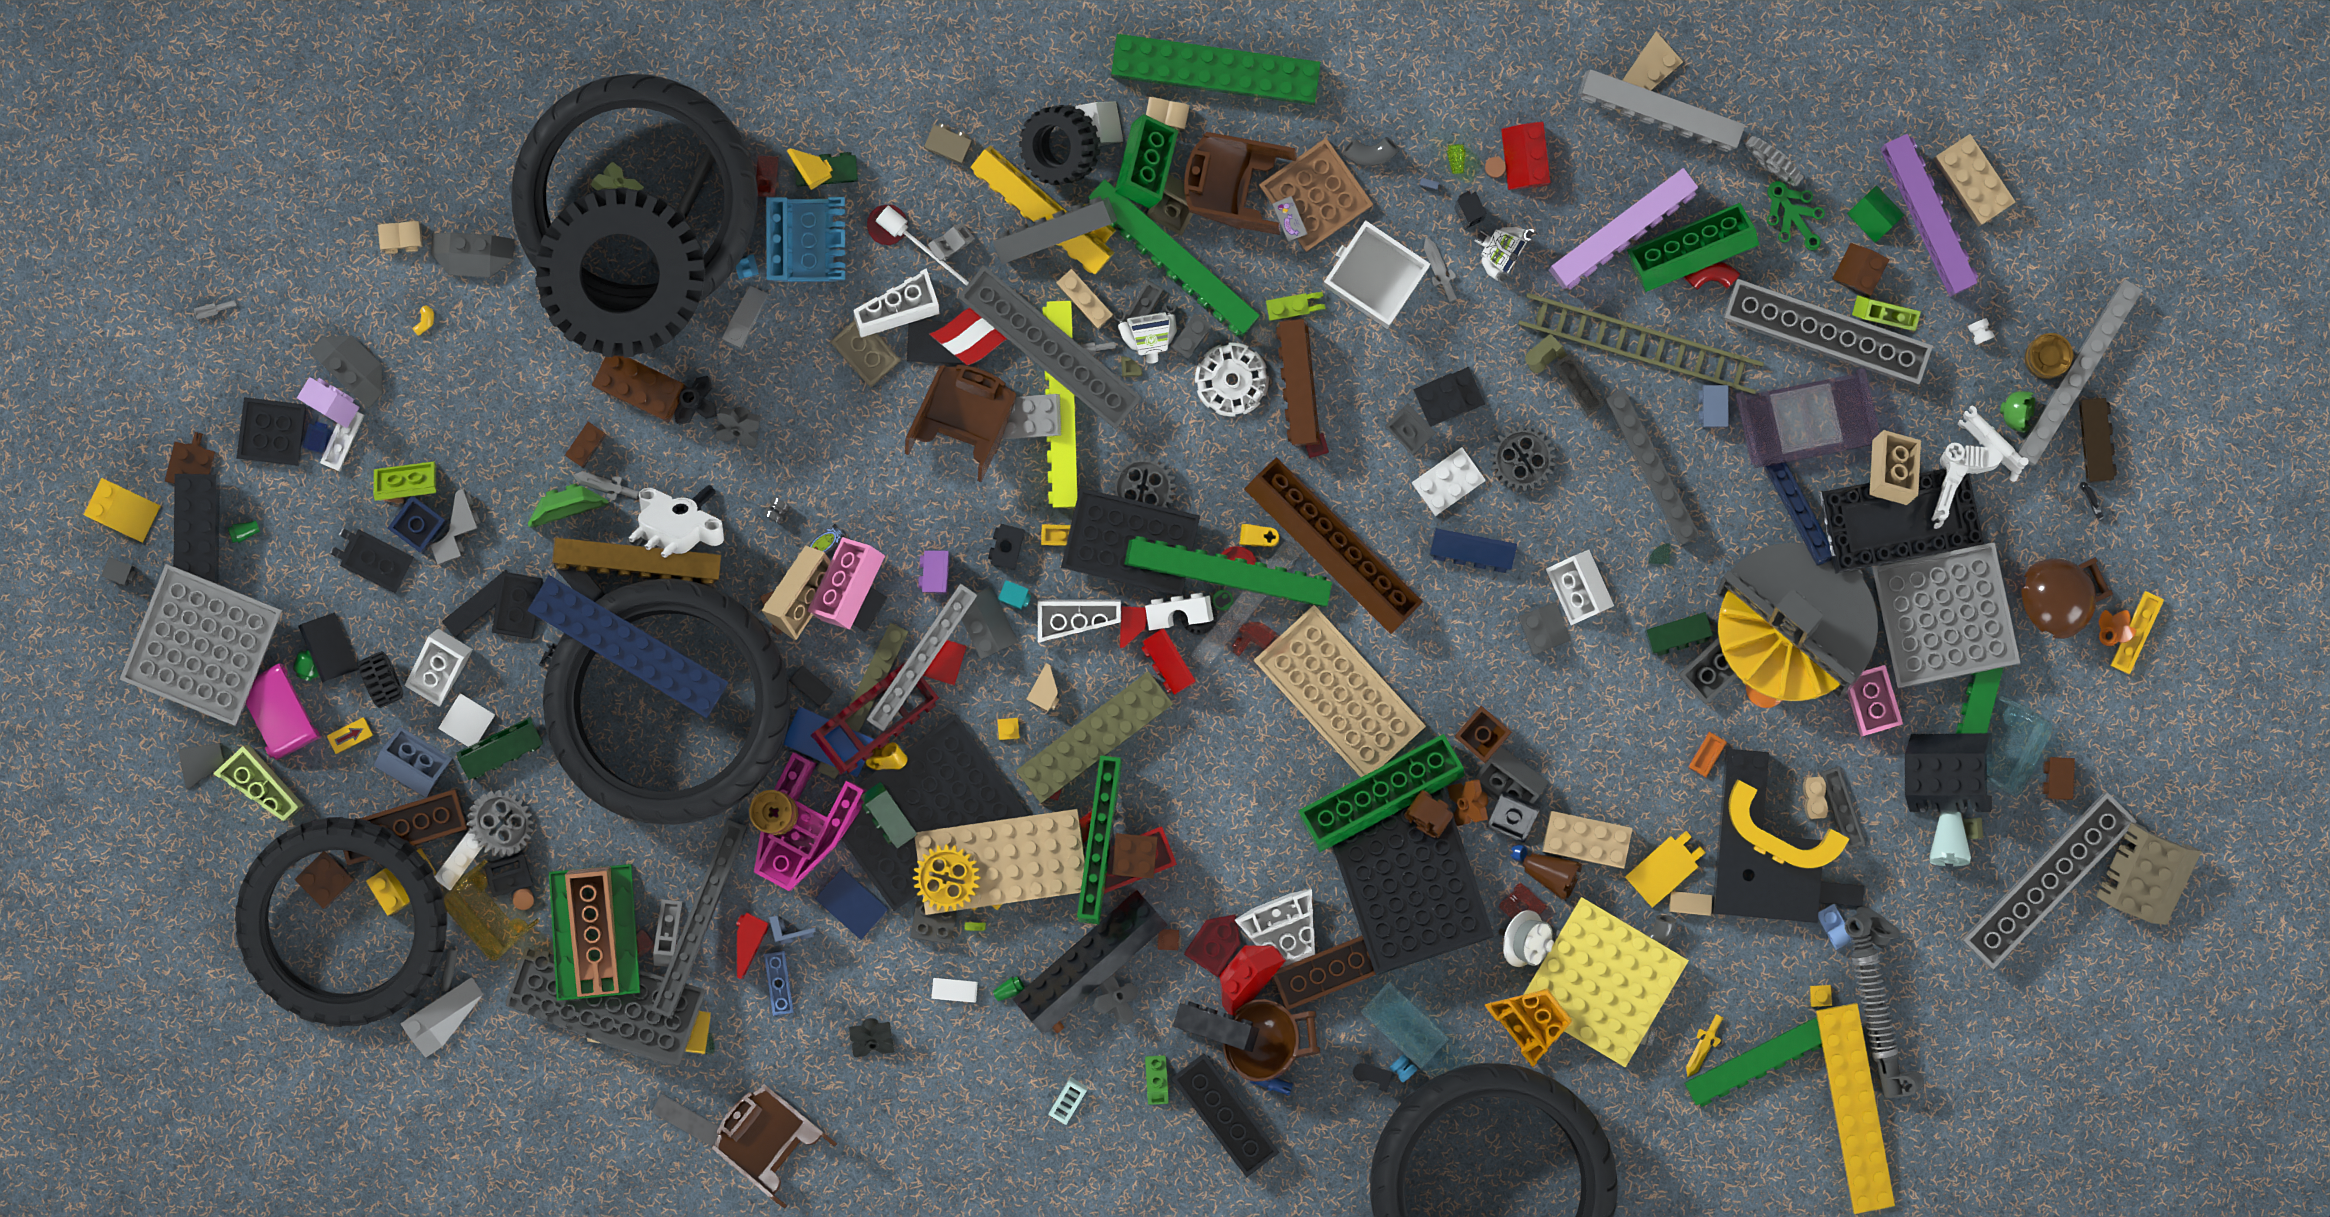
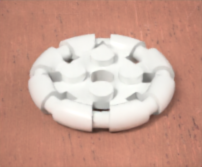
(1236, 391)

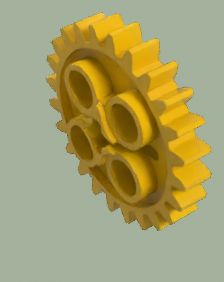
(951, 859)

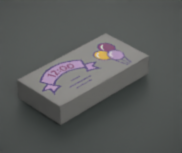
(1289, 219)

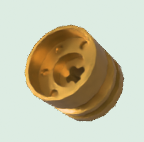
(762, 811)

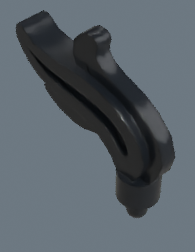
(2092, 500)

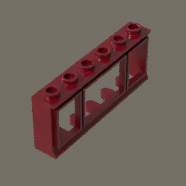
(866, 751)

